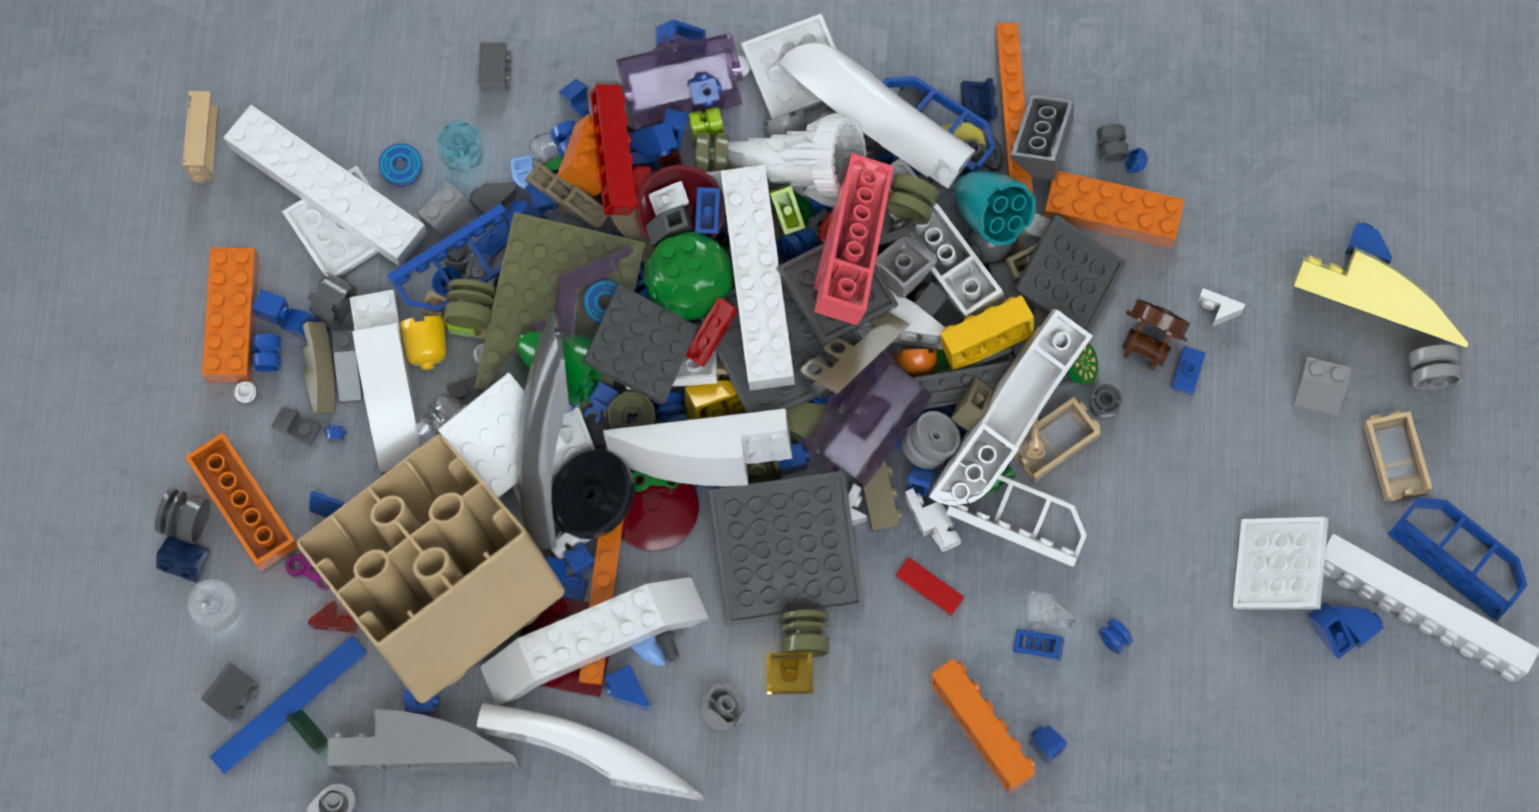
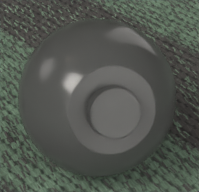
(986, 251)

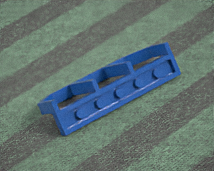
(965, 114)
(440, 251)
(1449, 567)

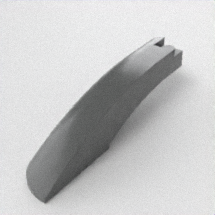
(540, 422)

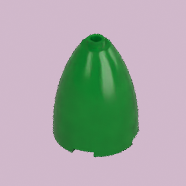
(580, 378)

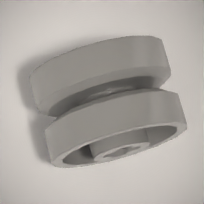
(1435, 367)
(931, 440)

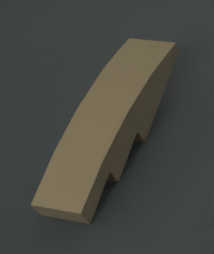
(566, 196)
(320, 371)

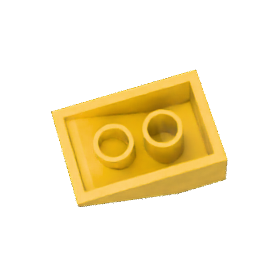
(712, 400)

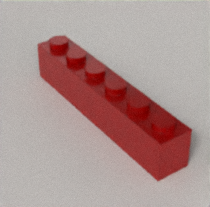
(613, 150)

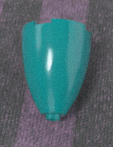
(995, 205)

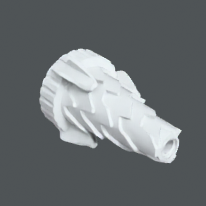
(806, 158)

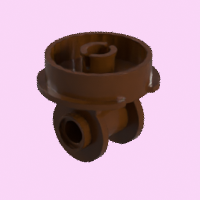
(1149, 347)

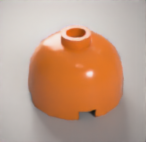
(916, 361)

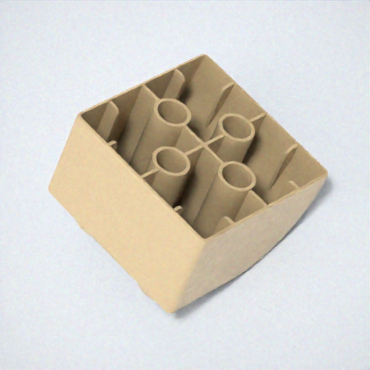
(432, 567)

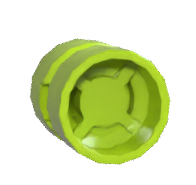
(706, 122)

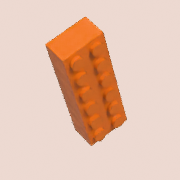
(1115, 209)
(230, 315)
(242, 502)
(982, 726)

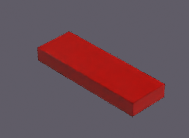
(711, 331)
(929, 586)

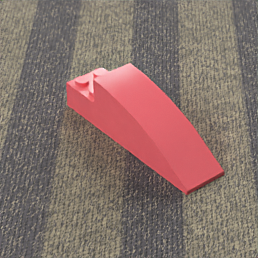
(853, 240)

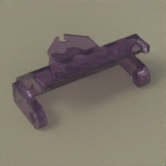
(661, 77)
(867, 419)

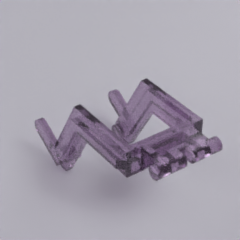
(576, 279)

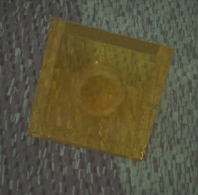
(789, 673)

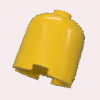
(424, 341)

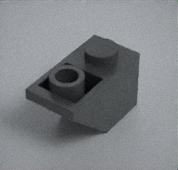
(669, 224)

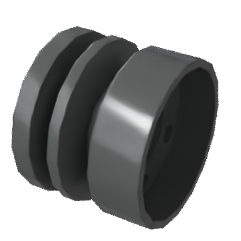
(182, 515)

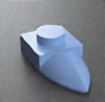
(521, 168)
(650, 651)

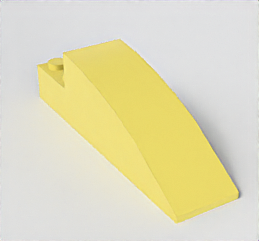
(1379, 290)

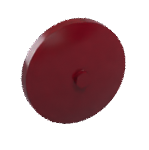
(691, 179)
(661, 516)

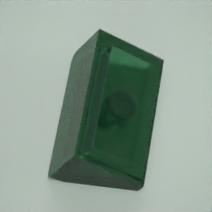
(308, 731)

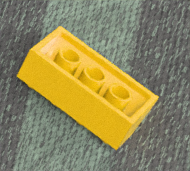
(987, 333)

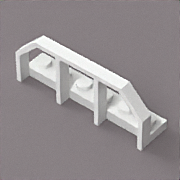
(1023, 537)

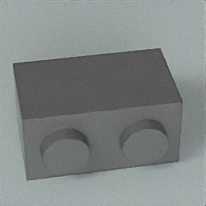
(494, 66)

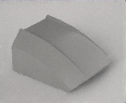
(905, 265)

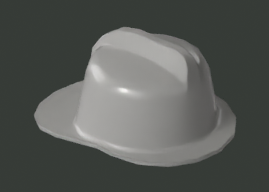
(333, 798)

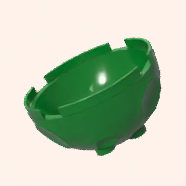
(688, 274)

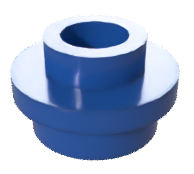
(335, 432)

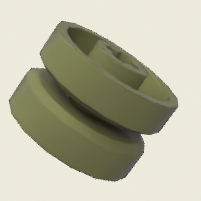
(711, 156)
(912, 198)

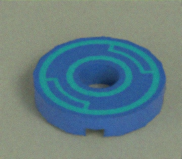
(397, 153)
(592, 296)

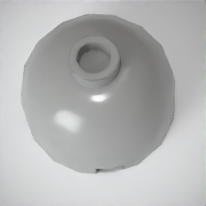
(787, 122)
(722, 707)

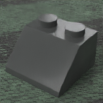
(230, 692)

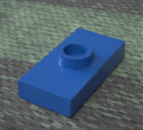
(494, 239)
(1188, 370)

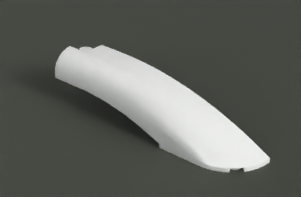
(879, 111)
(1011, 410)
(602, 752)

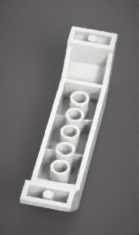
(591, 636)

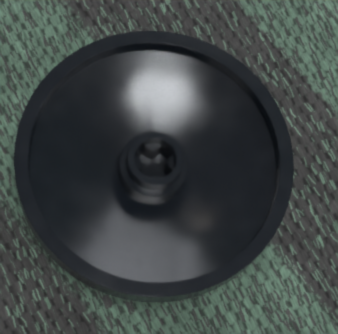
(592, 494)

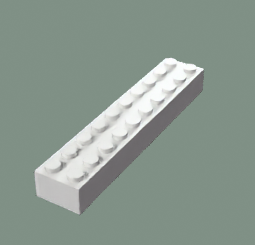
(325, 185)
(757, 278)
(1428, 609)

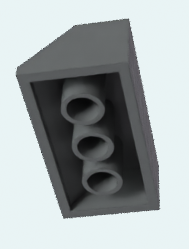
(1043, 135)

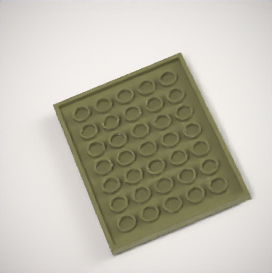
(528, 279)

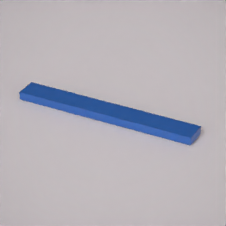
(291, 701)

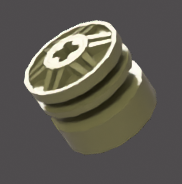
(469, 304)
(631, 405)
(804, 629)

